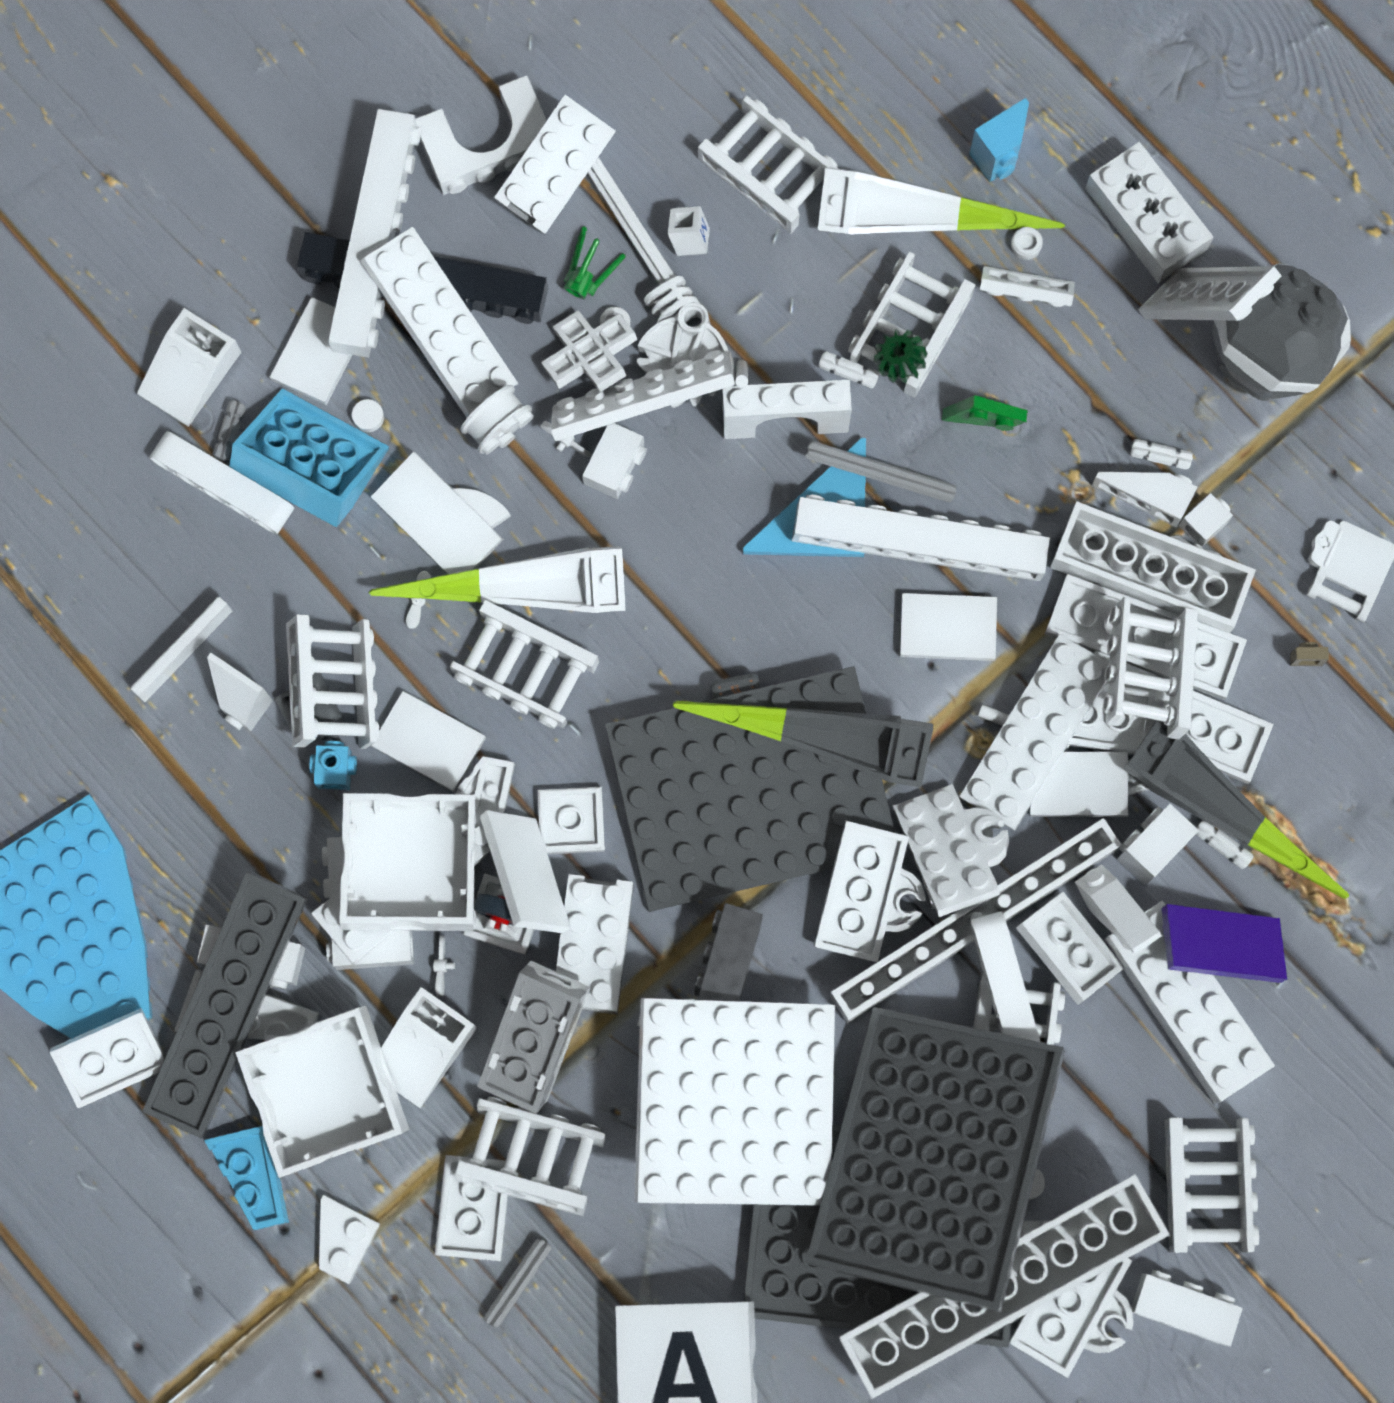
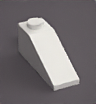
(1153, 493)
(1116, 909)

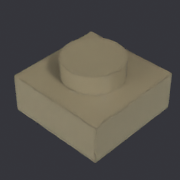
(1309, 655)

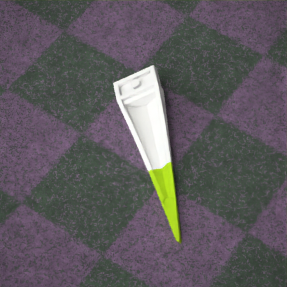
(874, 204)
(567, 580)

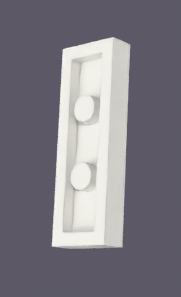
(1027, 286)

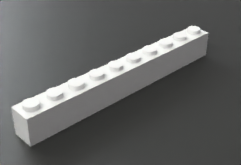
(955, 931)

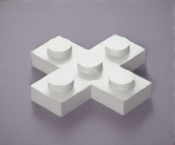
(589, 351)

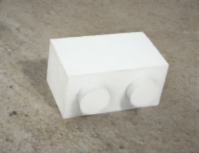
(614, 460)

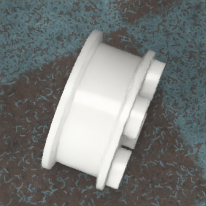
(496, 420)

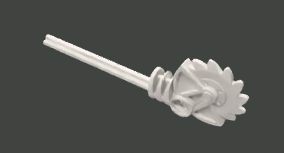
(671, 337)

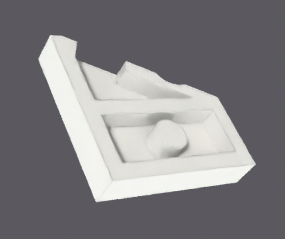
(489, 784)
(343, 1239)

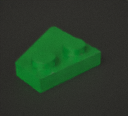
(985, 412)

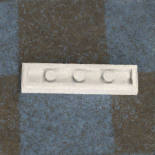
(181, 649)

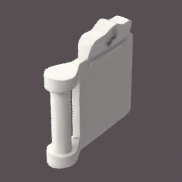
(1352, 561)

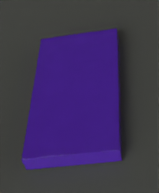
(1223, 943)

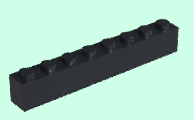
(479, 286)

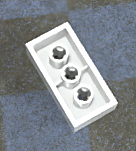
(1167, 214)

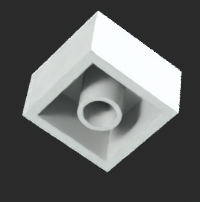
(1154, 848)

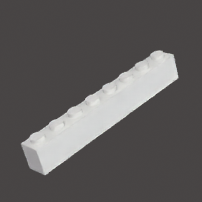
(373, 226)
(920, 538)

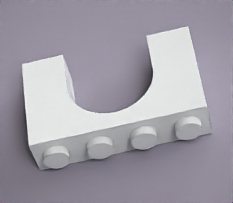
(459, 167)
(818, 400)
(392, 951)

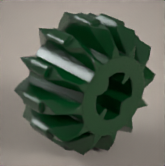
(888, 356)

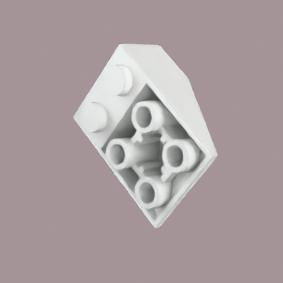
(188, 367)
(424, 1045)

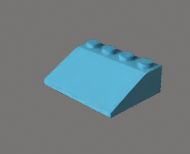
(307, 457)

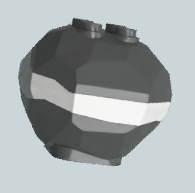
(1286, 339)

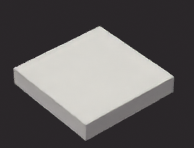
(571, 820)

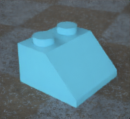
(998, 142)

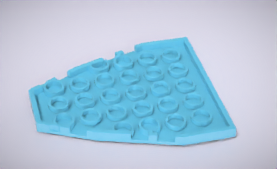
(72, 924)

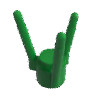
(579, 281)

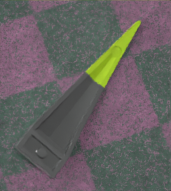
(870, 743)
(1192, 782)

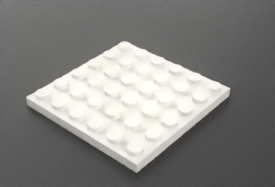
(734, 1102)

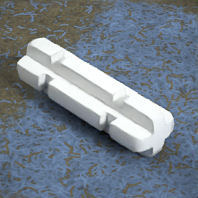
(849, 369)
(1161, 454)
(1224, 844)

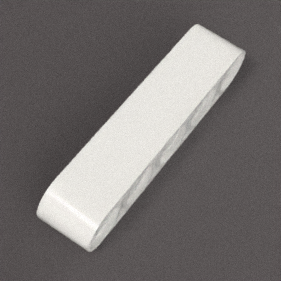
(221, 482)
(1003, 976)

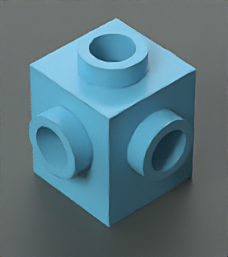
(340, 774)

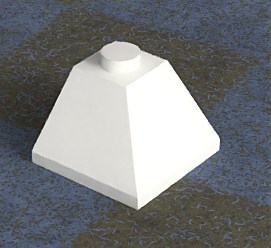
(237, 695)

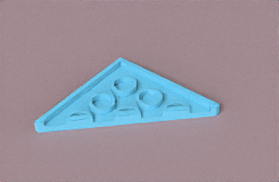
(832, 486)

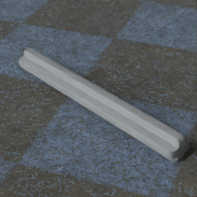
(880, 471)

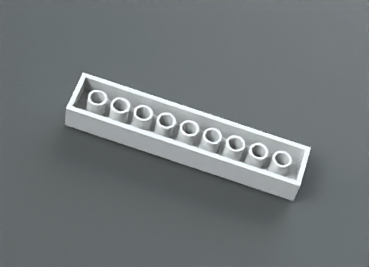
(1044, 1267)

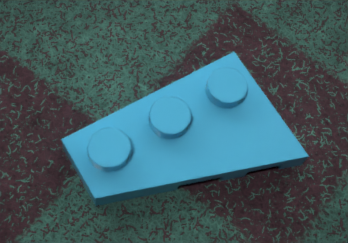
(252, 1174)

